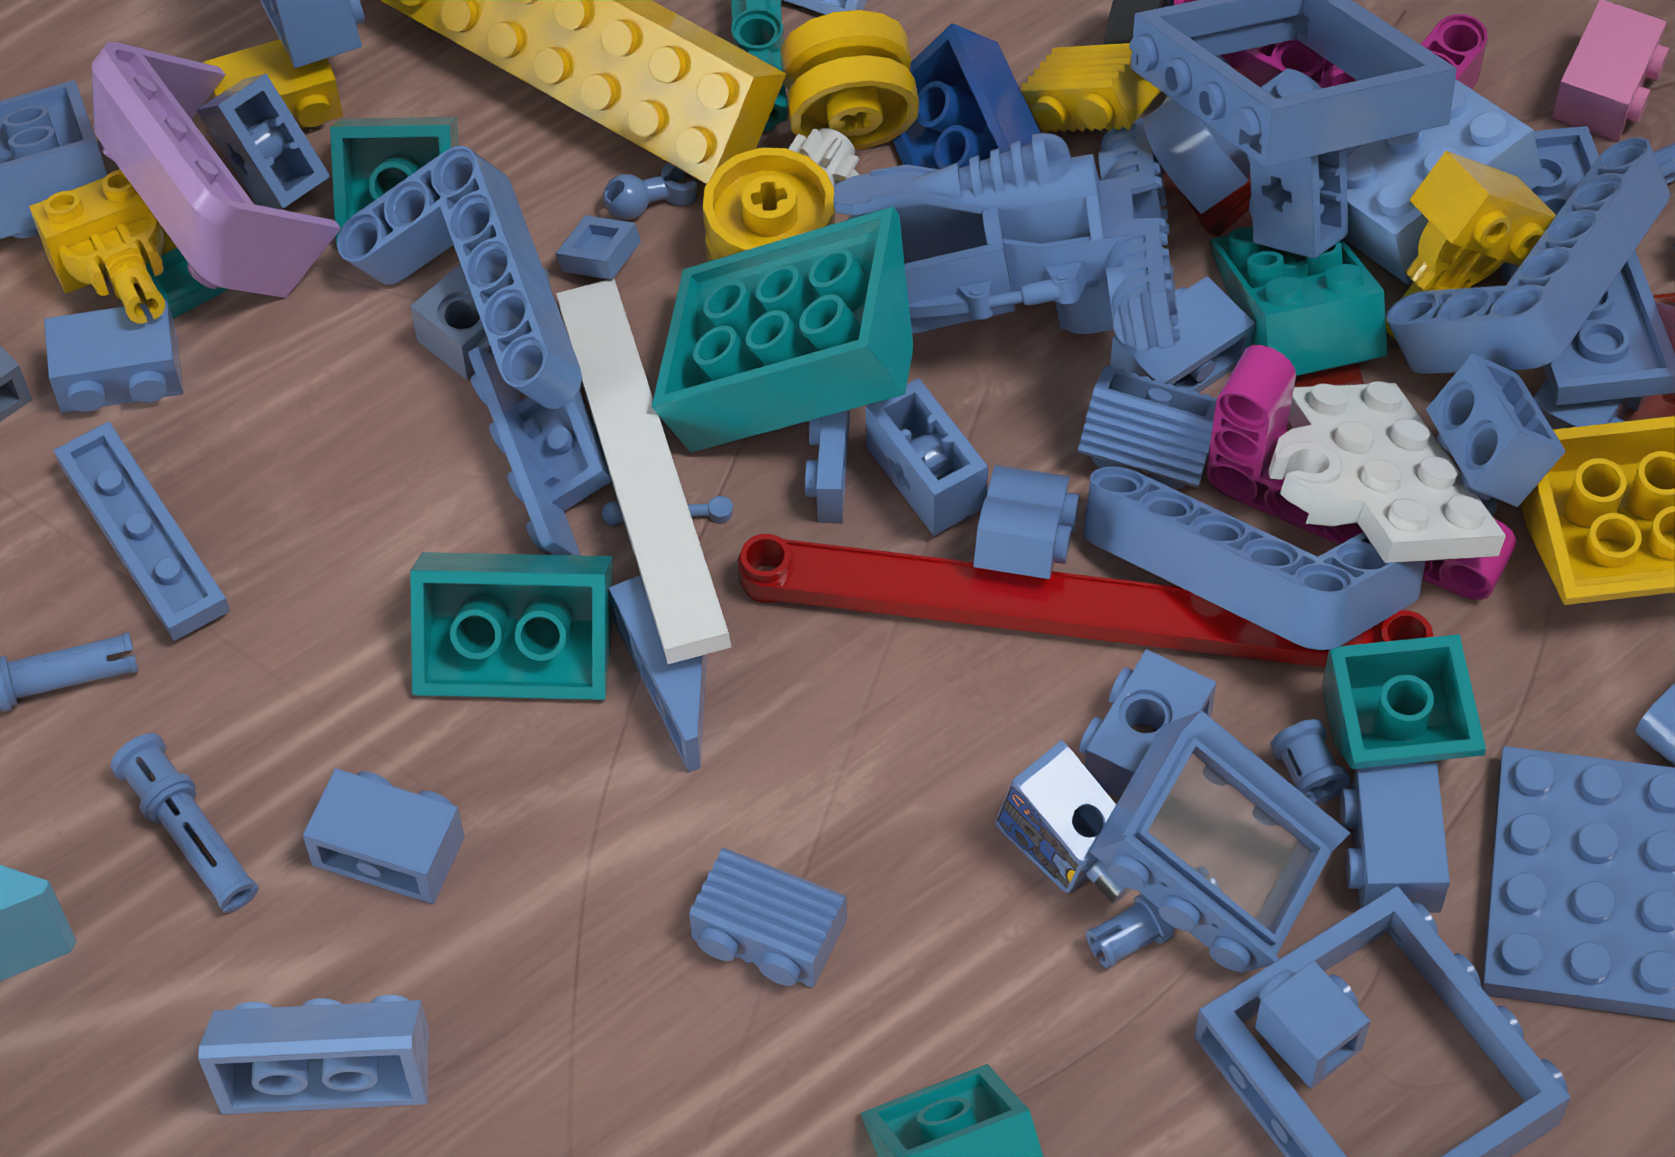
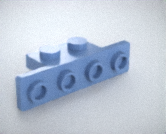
(550, 453)

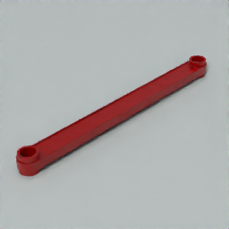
(1056, 606)

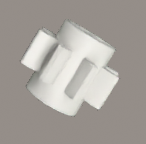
(830, 151)

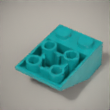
(1305, 307)

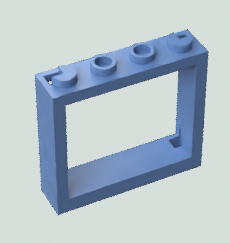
(1396, 93)
(1451, 976)

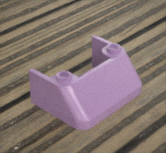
(147, 128)

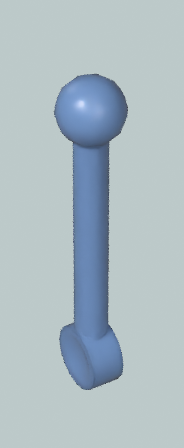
(719, 510)

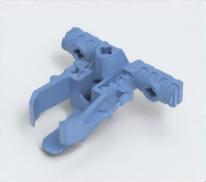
(1034, 233)

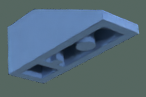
(674, 687)

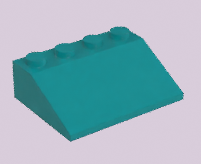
(788, 333)

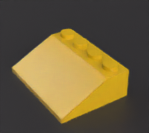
(1608, 511)

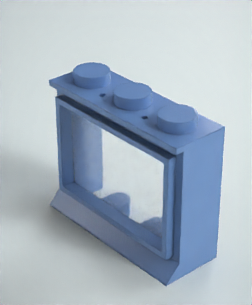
(1217, 842)

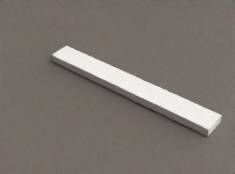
(643, 474)

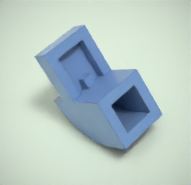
(1195, 155)

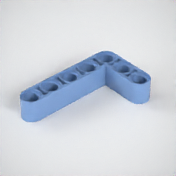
(474, 207)
(1554, 286)
(1244, 569)

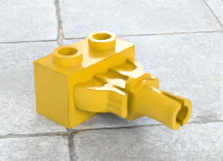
(1474, 224)
(102, 235)

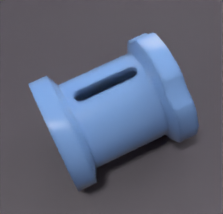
(1310, 761)

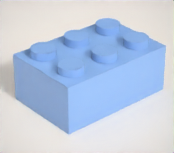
(1390, 171)

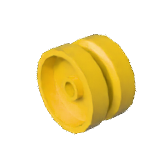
(850, 77)
(764, 199)

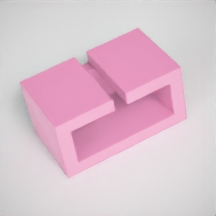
(1610, 70)

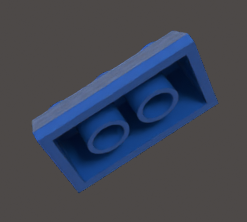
(964, 103)

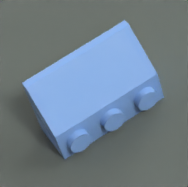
(317, 1055)

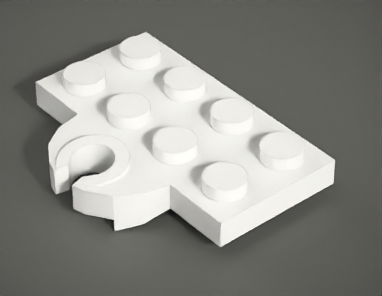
(1376, 464)

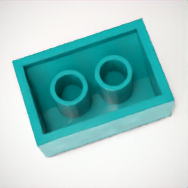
(510, 625)

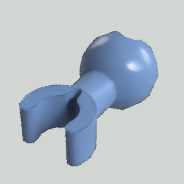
(629, 196)

